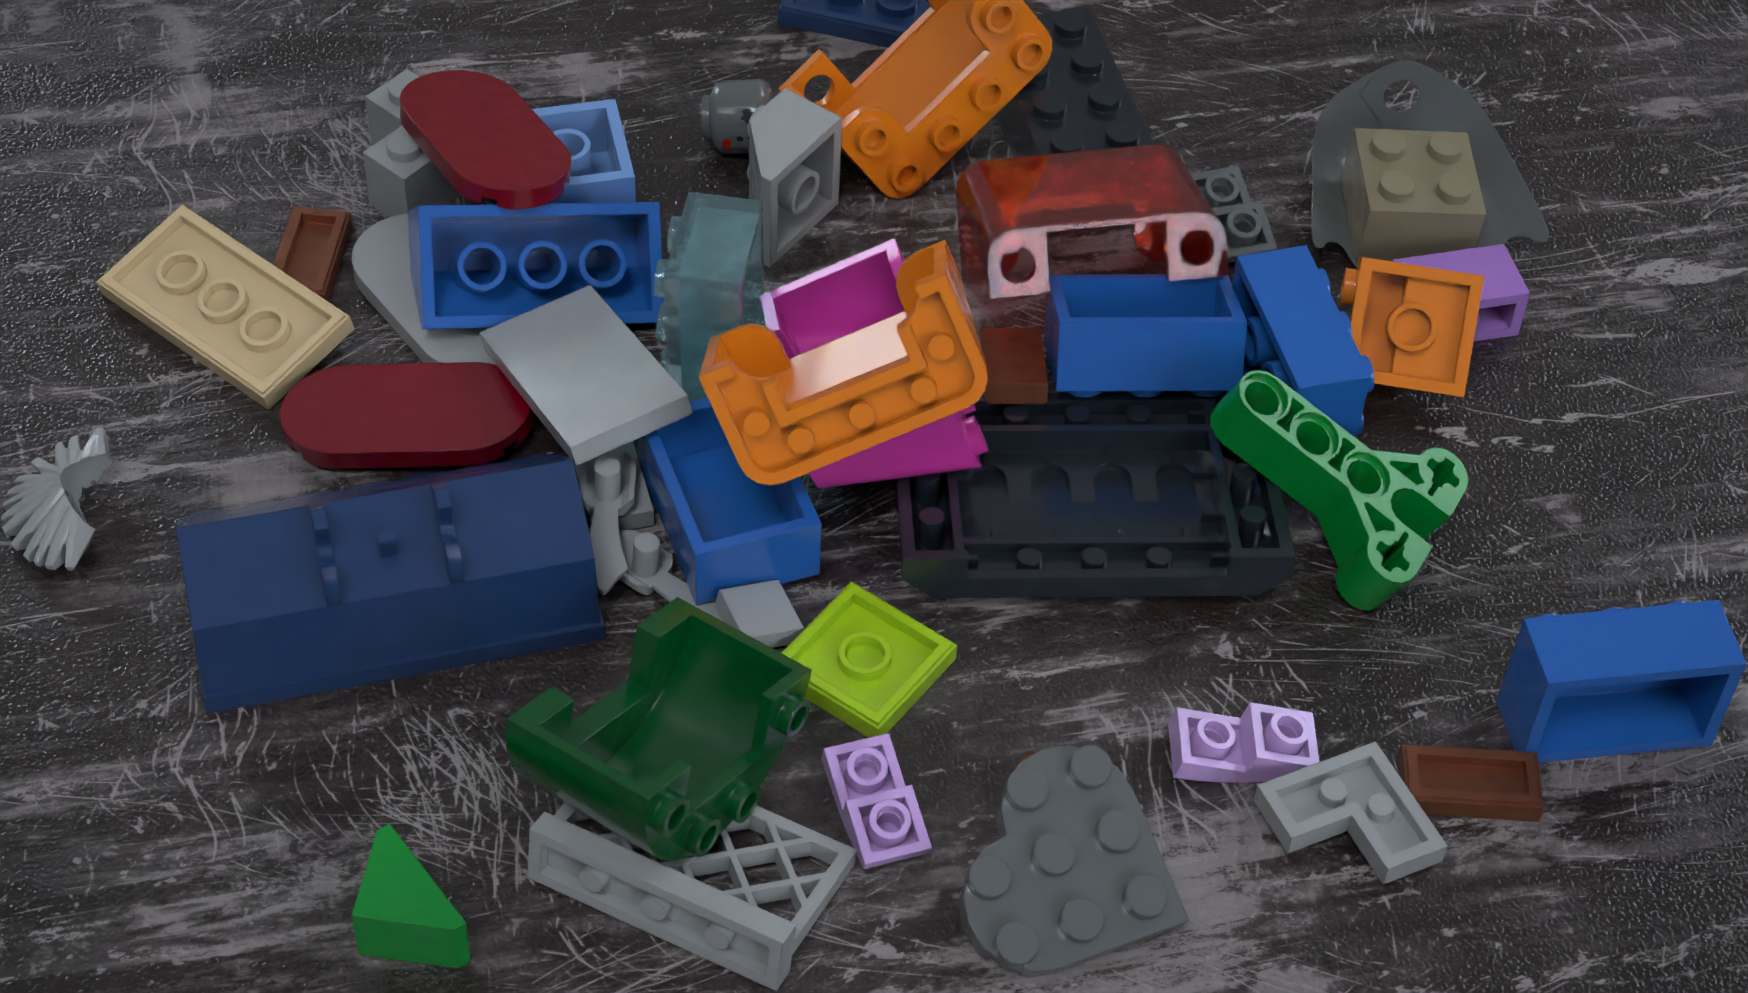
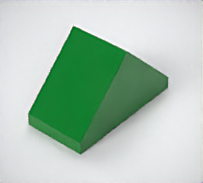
(404, 911)

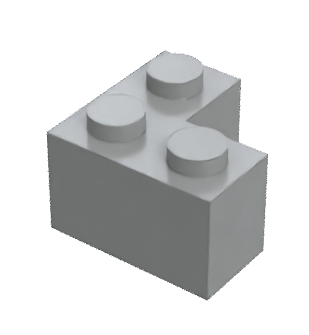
(395, 166)

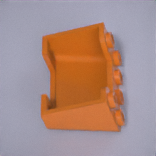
(931, 88)

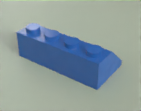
(496, 263)

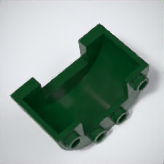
(676, 742)

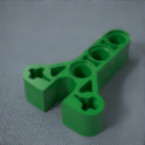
(1368, 501)

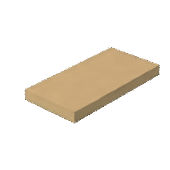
(225, 306)

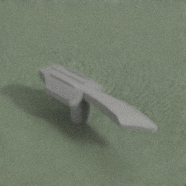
(606, 493)
(652, 570)

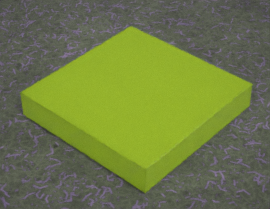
(869, 660)

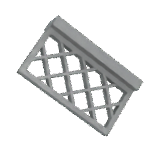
(685, 911)

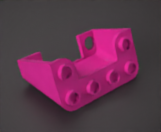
(842, 302)

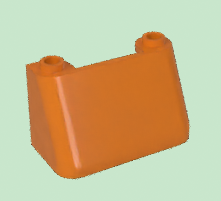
(855, 390)

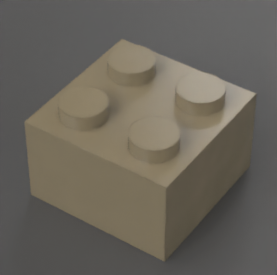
(1411, 193)

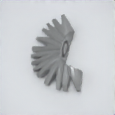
(46, 505)

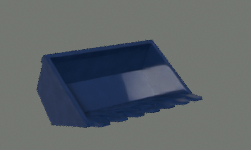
(388, 580)

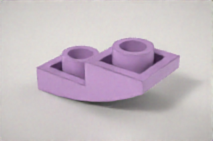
(1243, 749)
(875, 802)

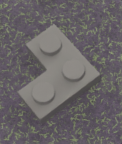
(1354, 795)

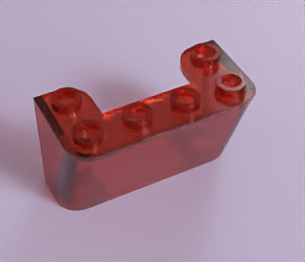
(1021, 198)

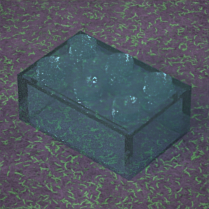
(708, 280)

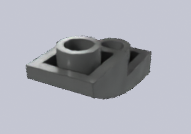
(1243, 220)

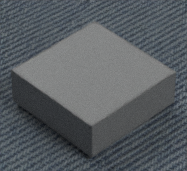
(760, 612)

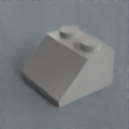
(792, 168)

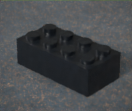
(1075, 98)

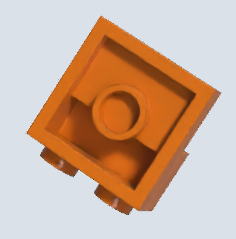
(1413, 323)

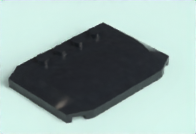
(1095, 505)

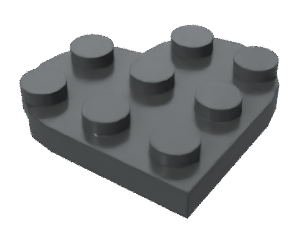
(1069, 868)

